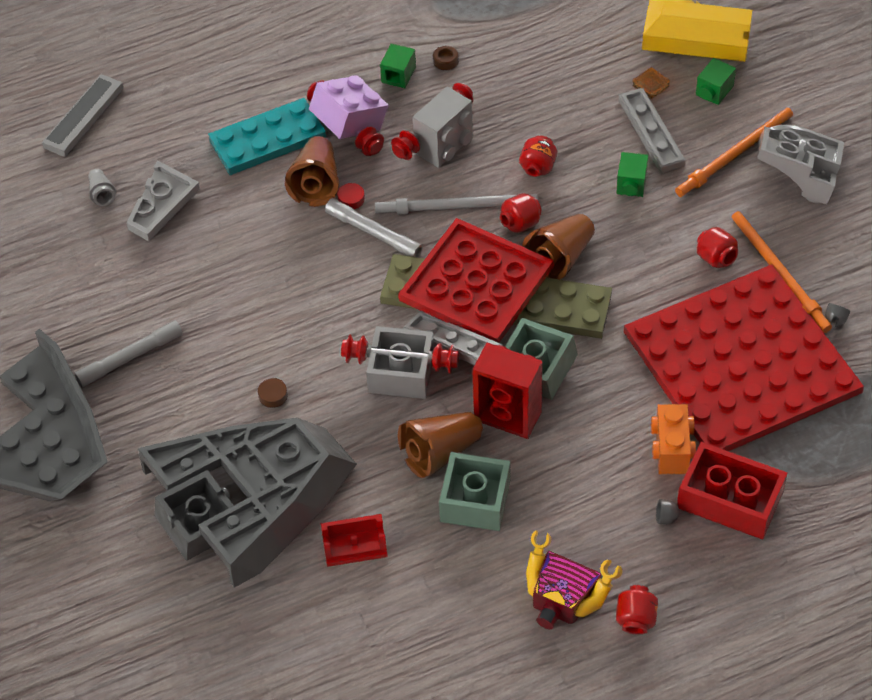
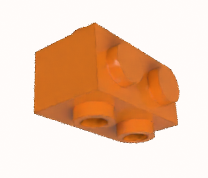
(673, 438)

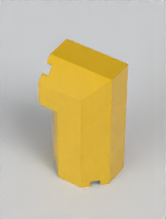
(697, 29)

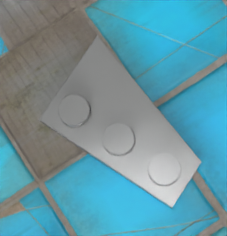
(163, 197)

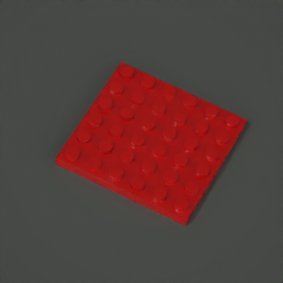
(743, 359)

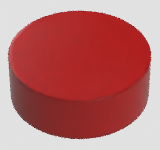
(351, 195)

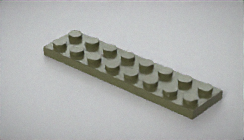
(556, 304)

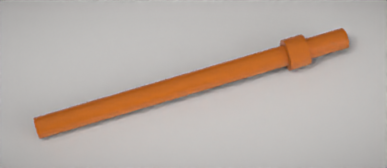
(699, 177)
(809, 305)

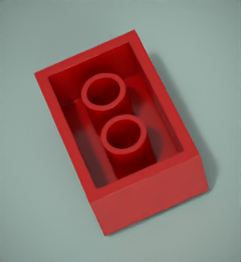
(507, 390)
(731, 490)

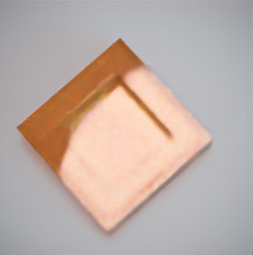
(652, 82)

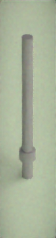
(402, 206)

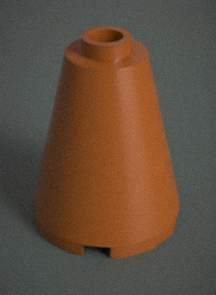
(313, 173)
(561, 242)
(434, 438)

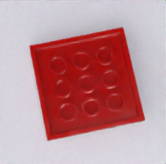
(476, 280)

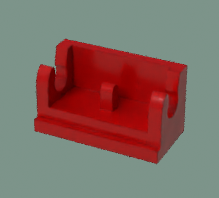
(354, 540)

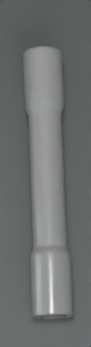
(398, 241)
(100, 368)

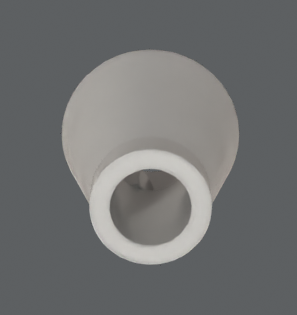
(100, 188)

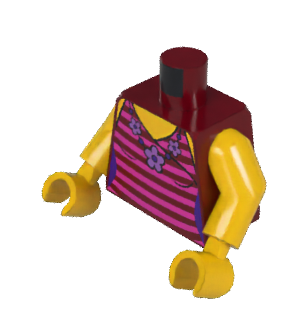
(564, 587)

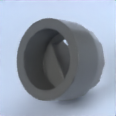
(838, 313)
(666, 512)

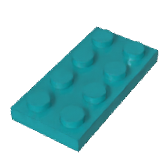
(266, 136)

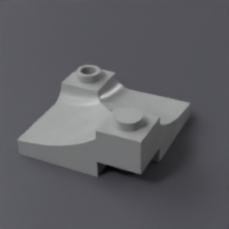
(805, 157)

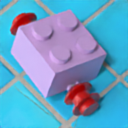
(350, 110)

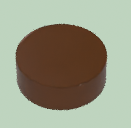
(445, 58)
(272, 392)

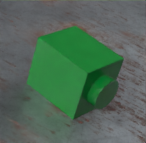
(398, 65)
(715, 81)
(632, 174)

